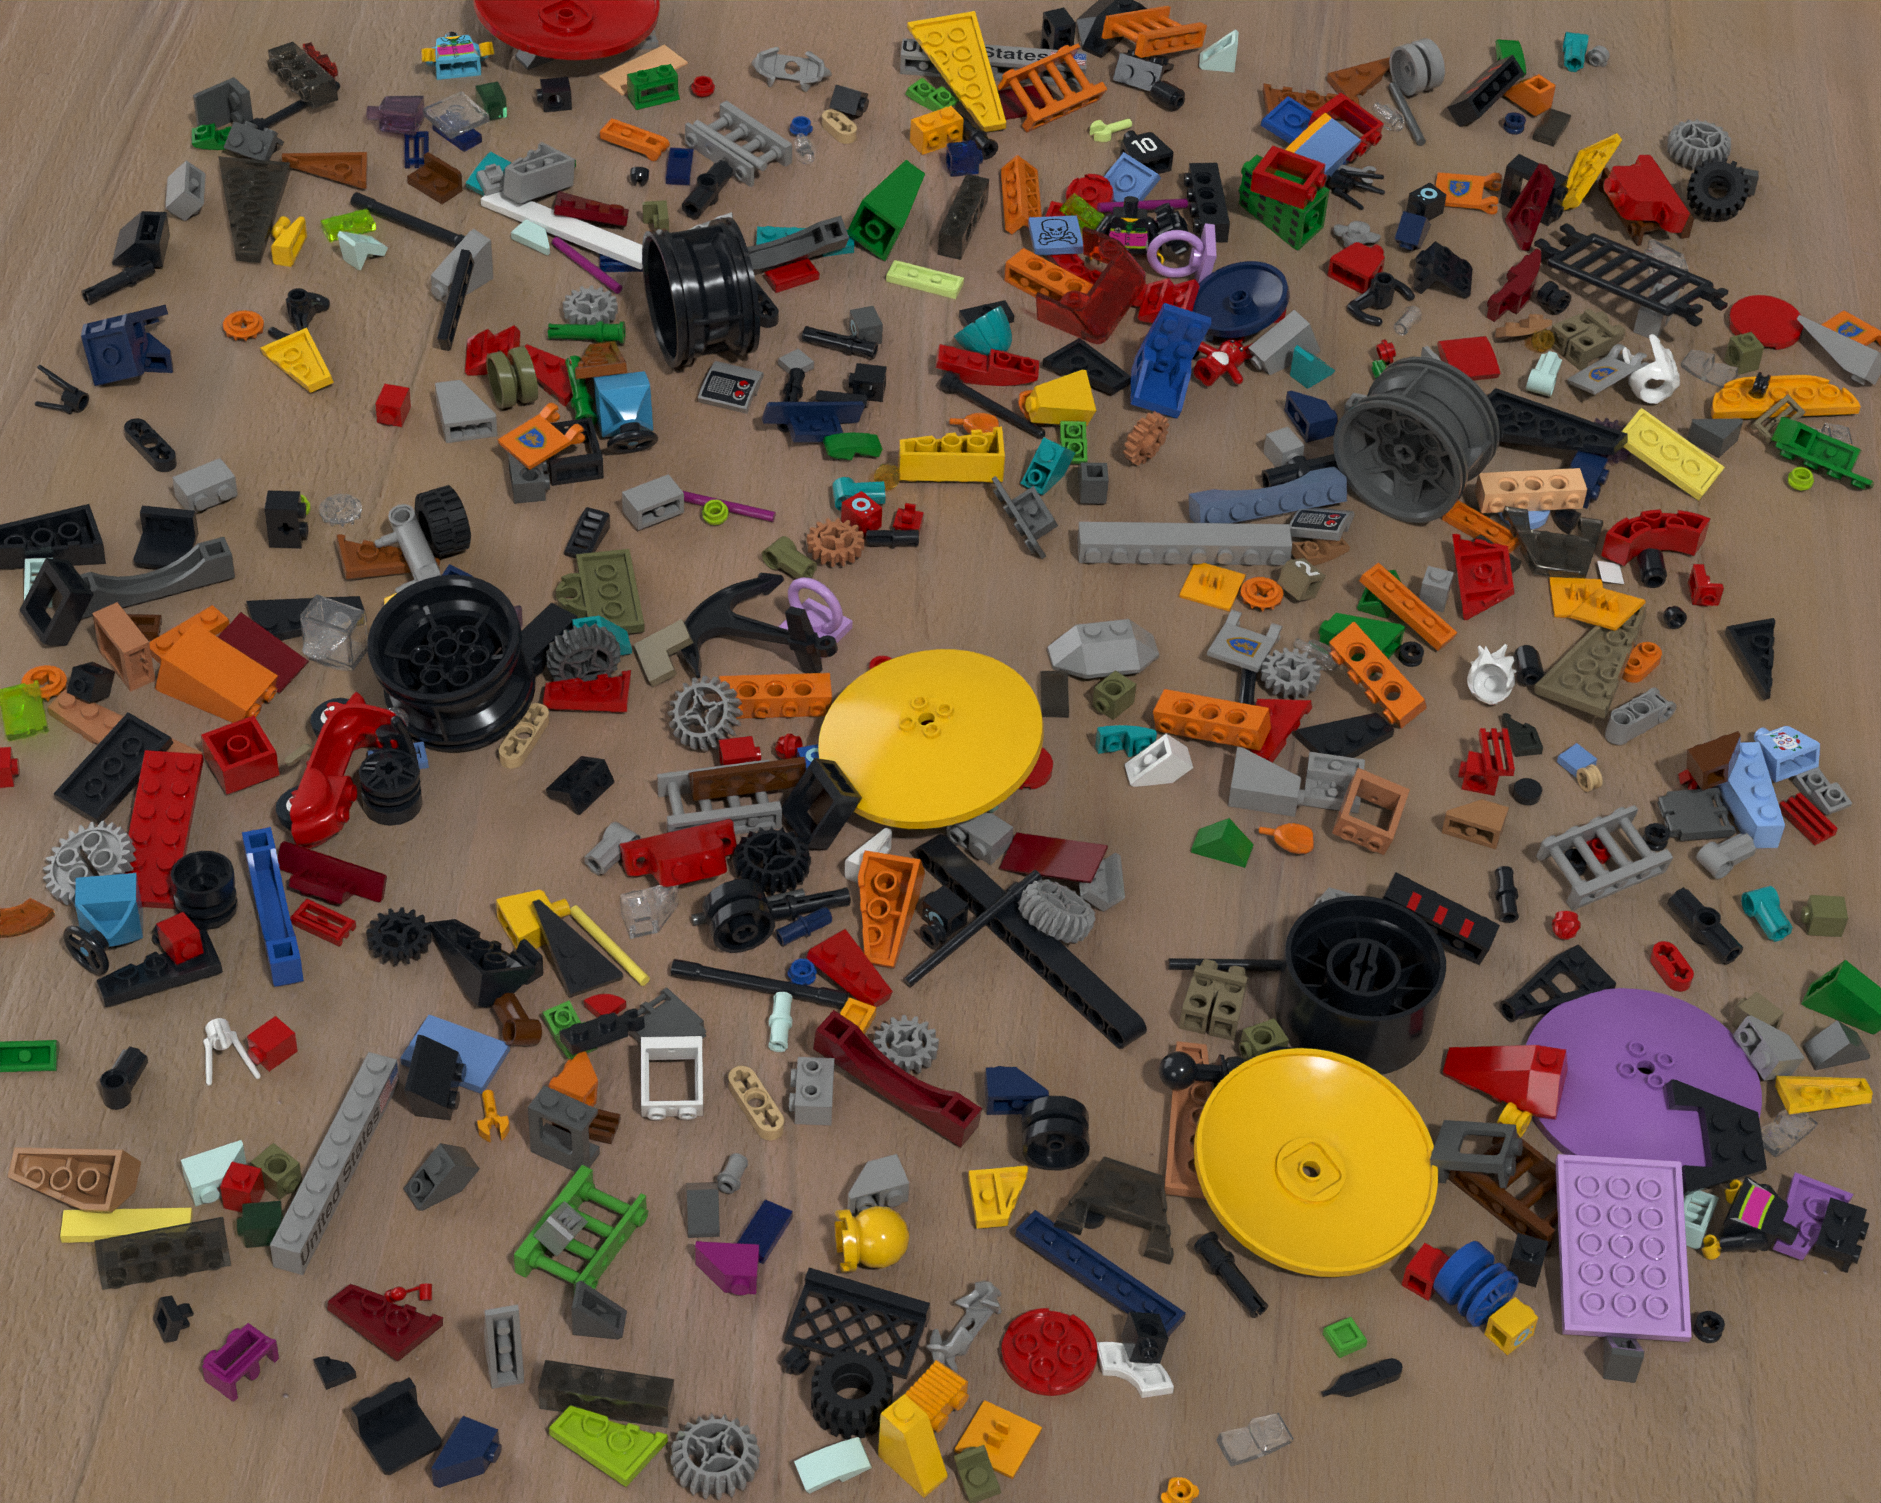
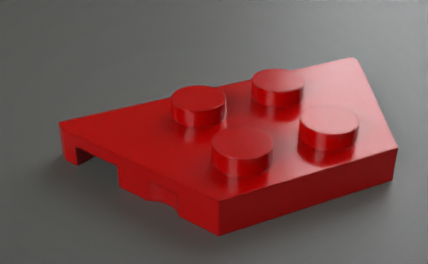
(1482, 574)

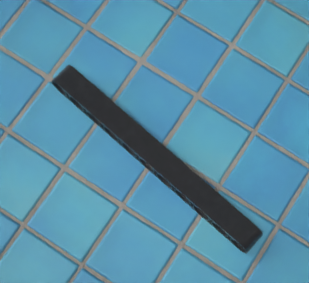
(1041, 952)

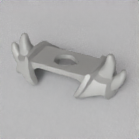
(773, 66)
(979, 1307)

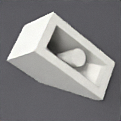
(1159, 763)

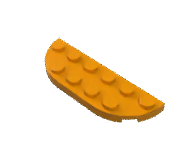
(1808, 391)

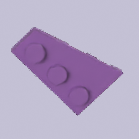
(1806, 1211)

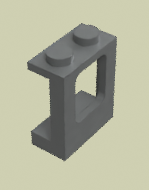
(556, 1144)
(1447, 1148)

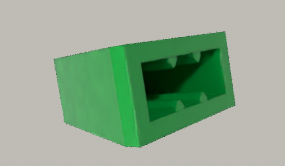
(1383, 634)
(1846, 997)

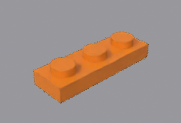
(209, 619)

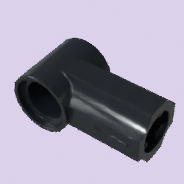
(121, 1079)

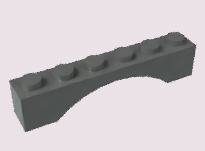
(804, 244)
(201, 566)

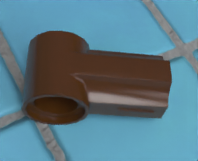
(517, 1026)

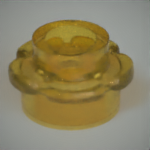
(1542, 340)

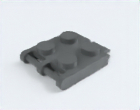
(1693, 814)
(669, 1019)

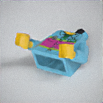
(456, 56)

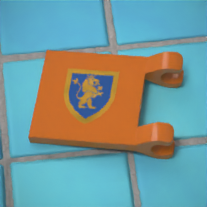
(1467, 190)
(1853, 328)
(539, 439)

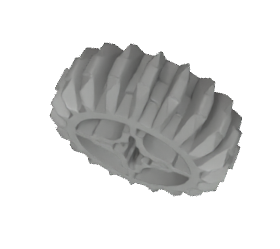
(1696, 142)
(684, 717)
(1057, 911)
(719, 1467)

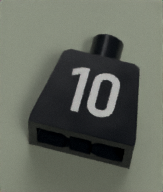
(1148, 150)

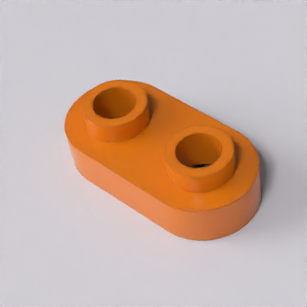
(1642, 661)

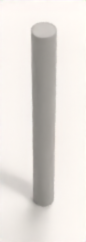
(743, 153)

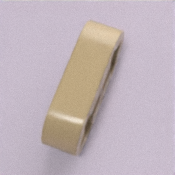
(839, 126)

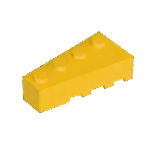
(953, 457)

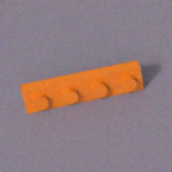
(1408, 606)

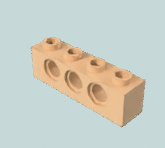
(1531, 490)

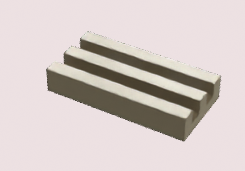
(1763, 431)

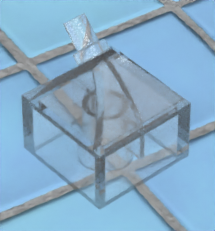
(333, 633)

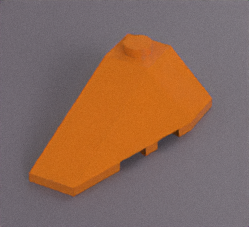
(888, 899)

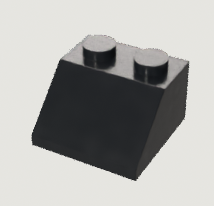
(434, 1079)

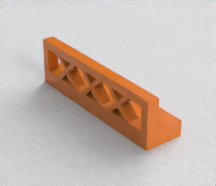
(1020, 193)

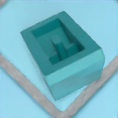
(1308, 368)

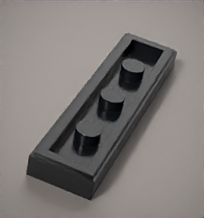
(455, 300)

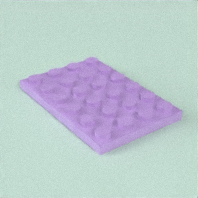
(1622, 1248)

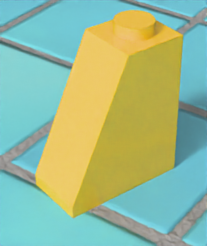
(1062, 400)
(910, 1446)

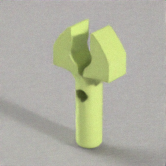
(1102, 132)

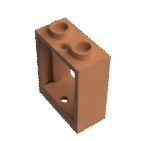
(123, 646)
(1376, 791)

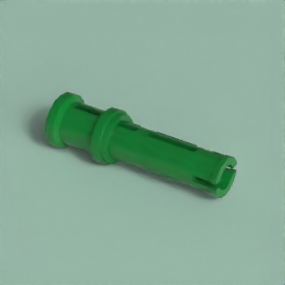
(599, 332)
(581, 400)

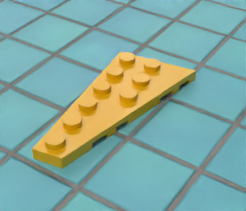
(960, 56)

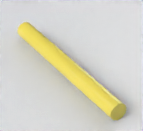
(610, 946)

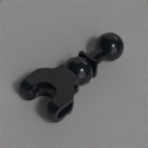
(1180, 1070)

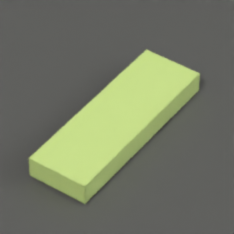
(924, 279)

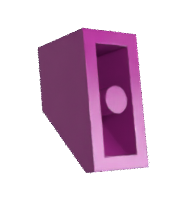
(729, 1265)

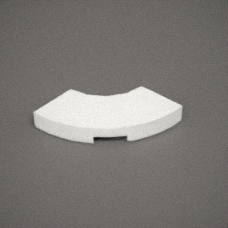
(1148, 1378)

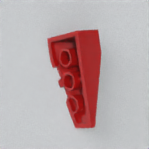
(1516, 1074)

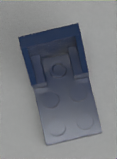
(119, 344)

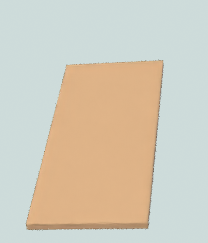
(662, 55)

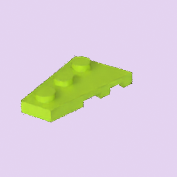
(609, 1446)

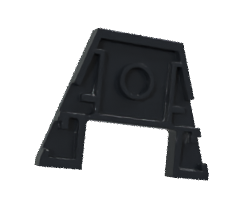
(1729, 1137)

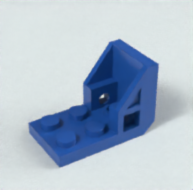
(1164, 360)

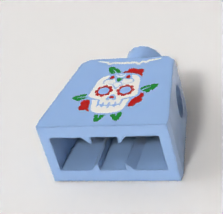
(1787, 752)

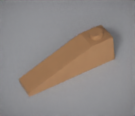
(79, 1177)

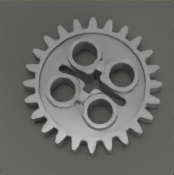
(107, 849)

